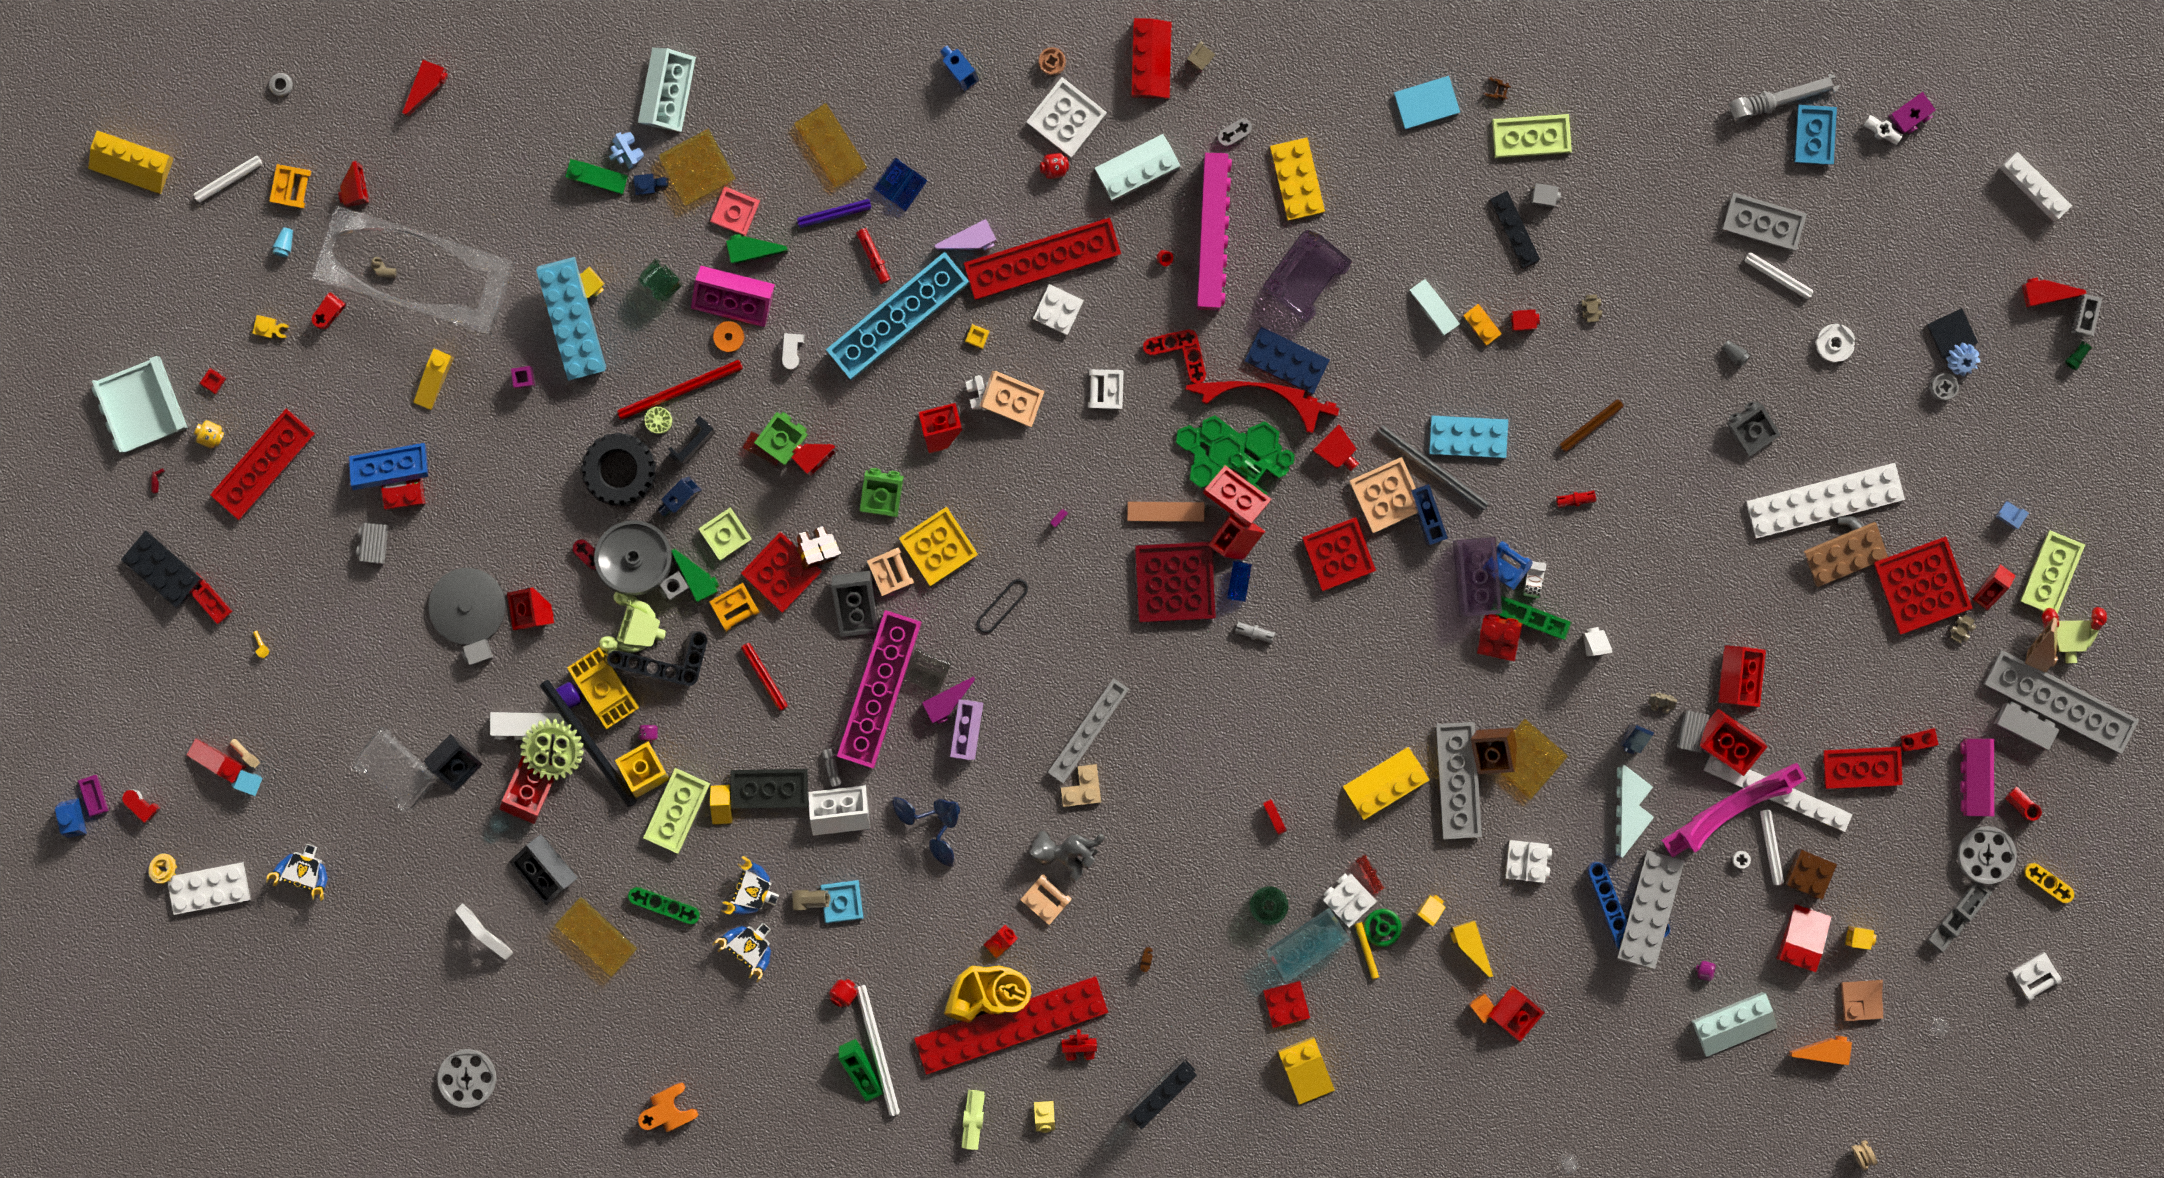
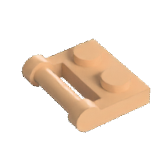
(884, 575)
(1041, 904)

